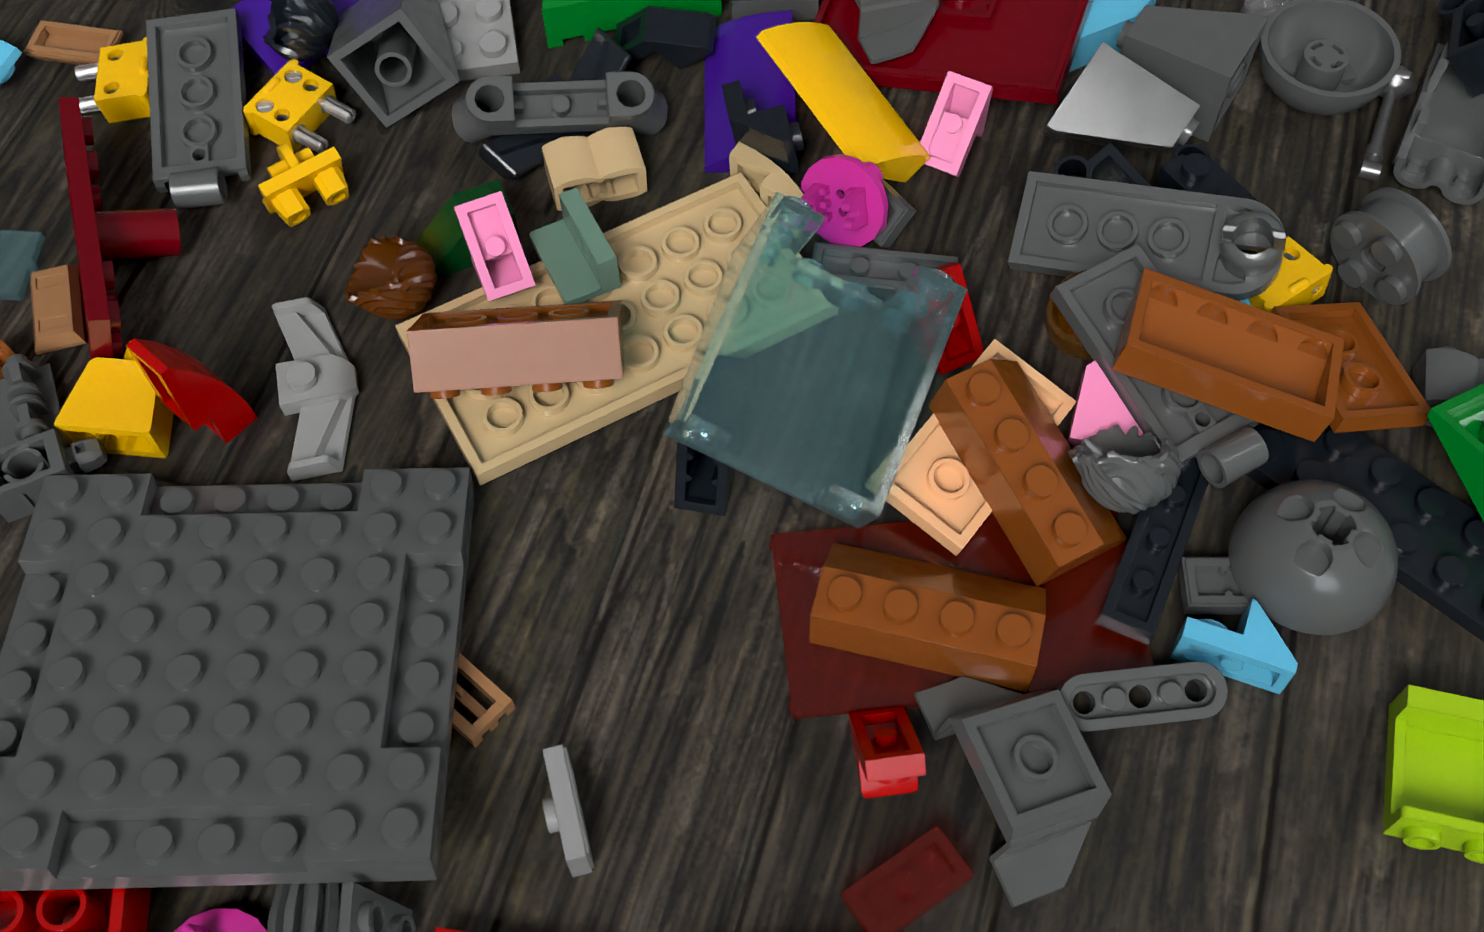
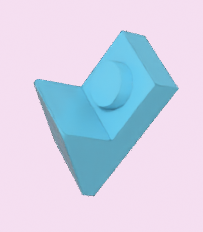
(1249, 655)

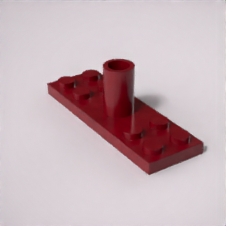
(105, 233)

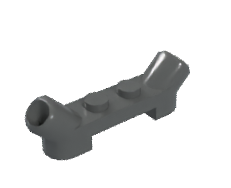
(508, 108)

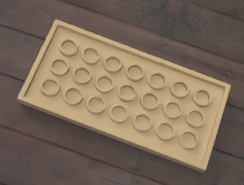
(668, 284)

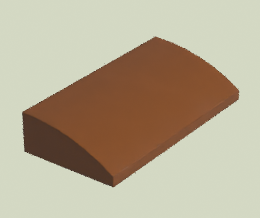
(1230, 355)

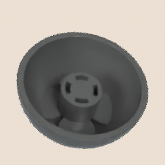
(1327, 55)
(1314, 556)

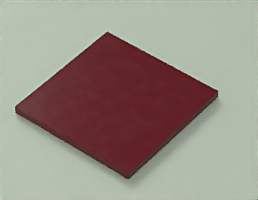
(1007, 44)

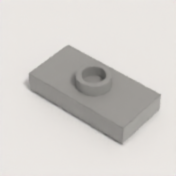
(564, 811)

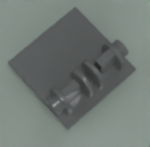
(27, 400)

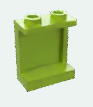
(1435, 772)

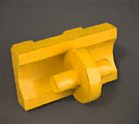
(300, 176)

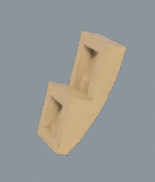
(761, 173)

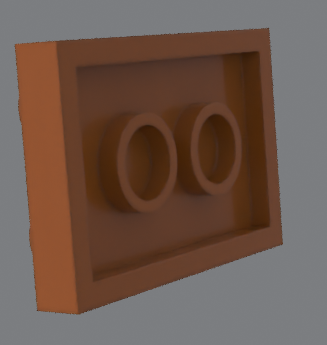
(1372, 381)

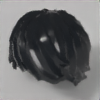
(301, 28)

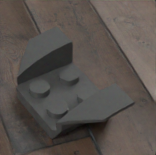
(893, 26)
(1031, 773)

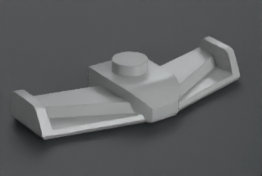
(316, 385)

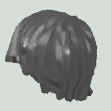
(1127, 469)

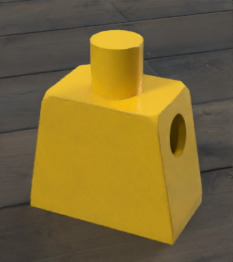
(118, 408)

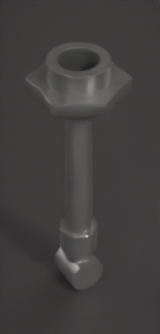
(1399, 87)

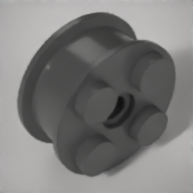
(1390, 246)

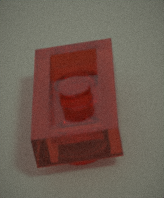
(907, 884)

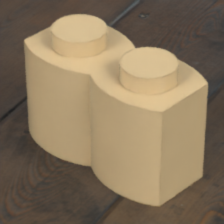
(600, 166)

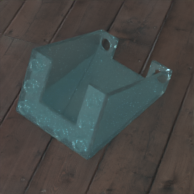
(811, 371)

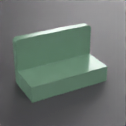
(576, 252)

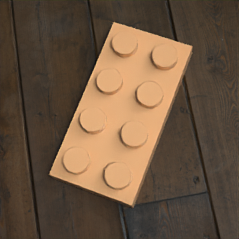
(934, 483)

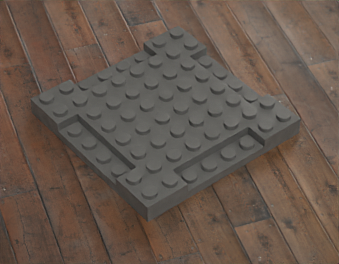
(232, 681)

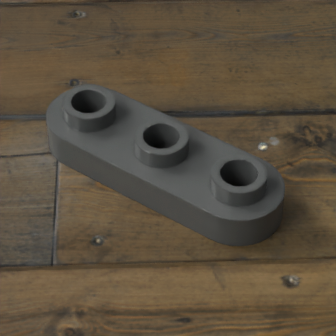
(1163, 695)

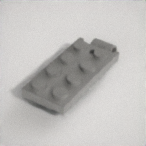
(481, 37)

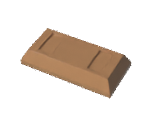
(70, 42)
(57, 308)

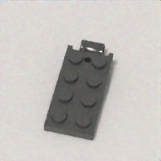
(197, 106)
(1096, 310)

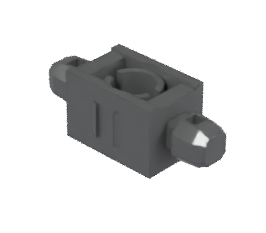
(30, 459)

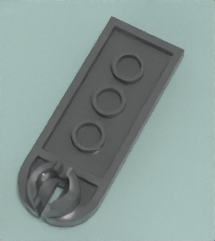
(1187, 235)

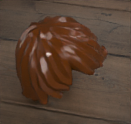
(392, 278)

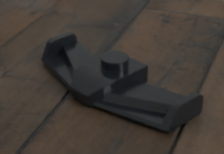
(520, 153)

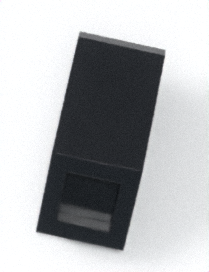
(674, 33)
(764, 129)

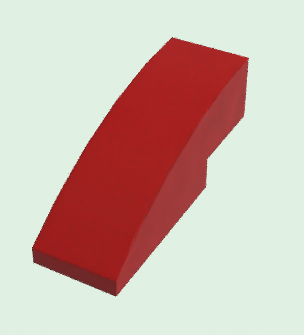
(192, 389)

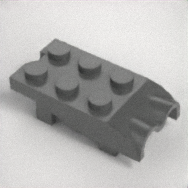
(1443, 136)

